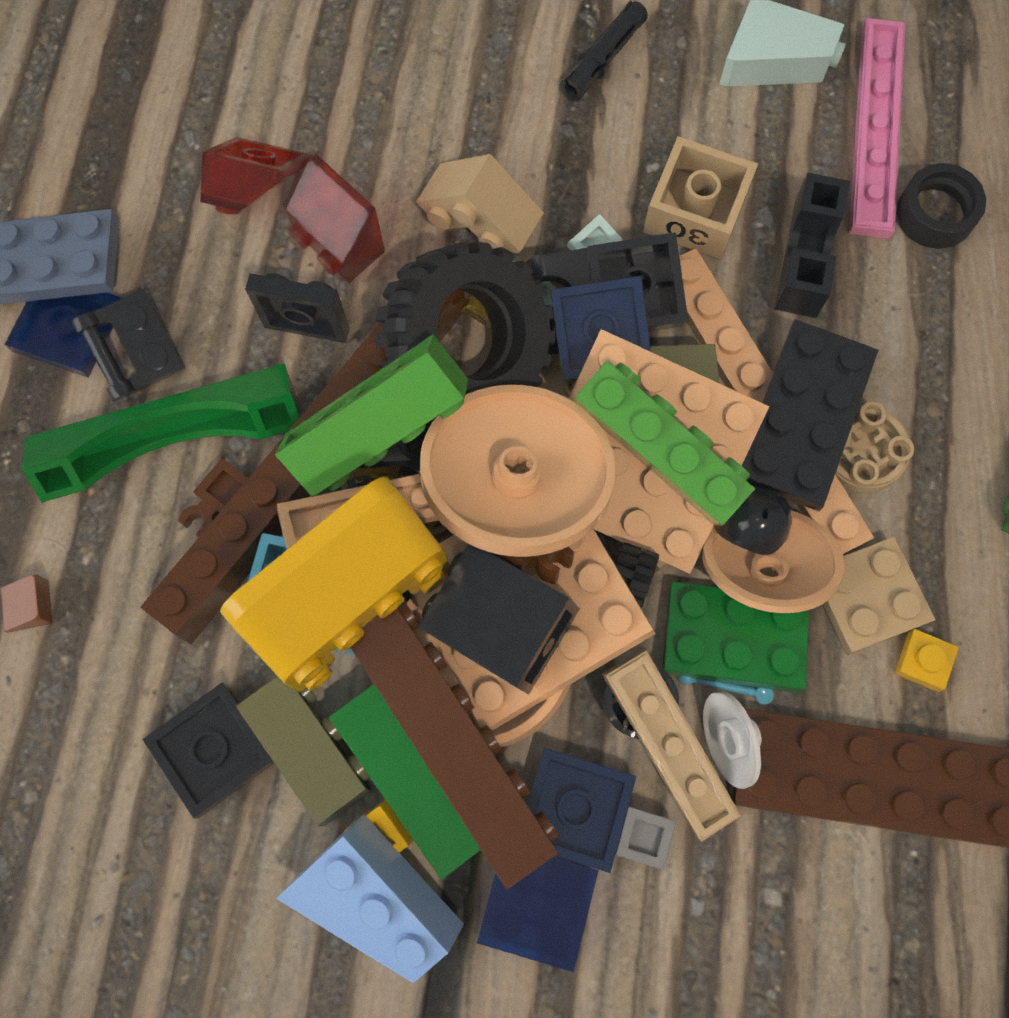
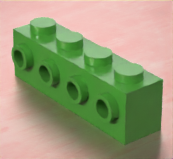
(374, 417)
(663, 444)

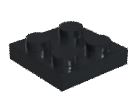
(298, 307)
(208, 751)

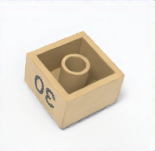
(700, 196)

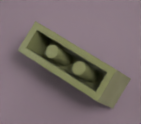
(305, 750)

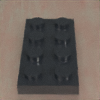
(809, 413)

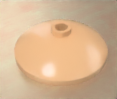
(791, 580)

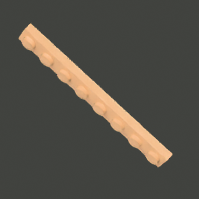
(748, 373)

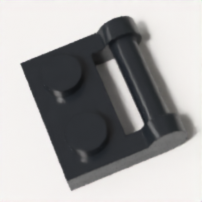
(142, 339)

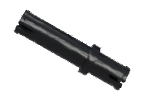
(595, 61)

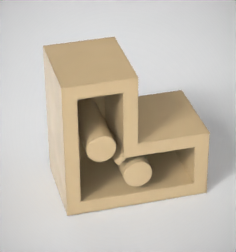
(484, 199)

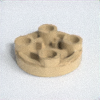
(874, 451)

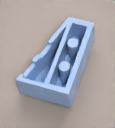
(375, 902)

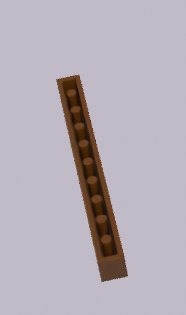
(228, 546)

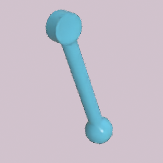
(761, 695)

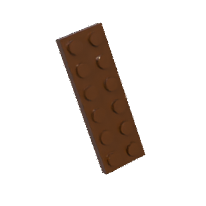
(880, 779)

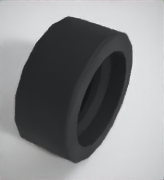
(953, 181)

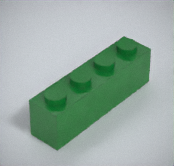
(404, 781)

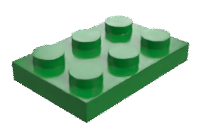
(732, 643)

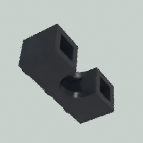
(808, 258)

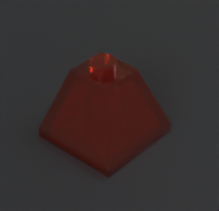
(245, 171)

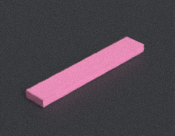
(877, 129)

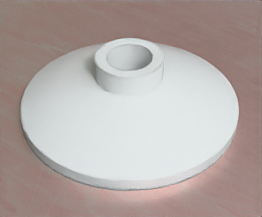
(732, 739)

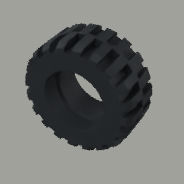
(503, 288)

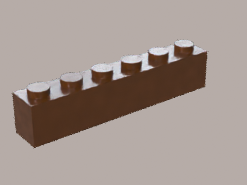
(454, 748)

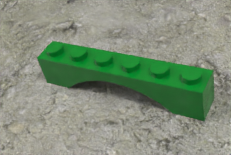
(85, 451)

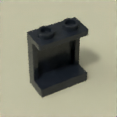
(498, 617)

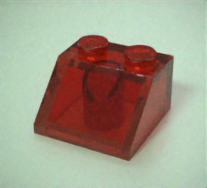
(334, 221)

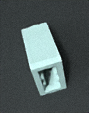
(781, 46)

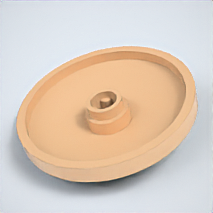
(517, 471)

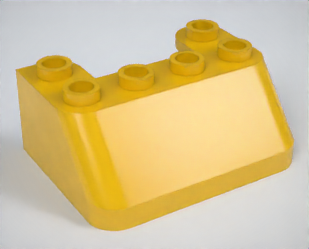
(336, 584)

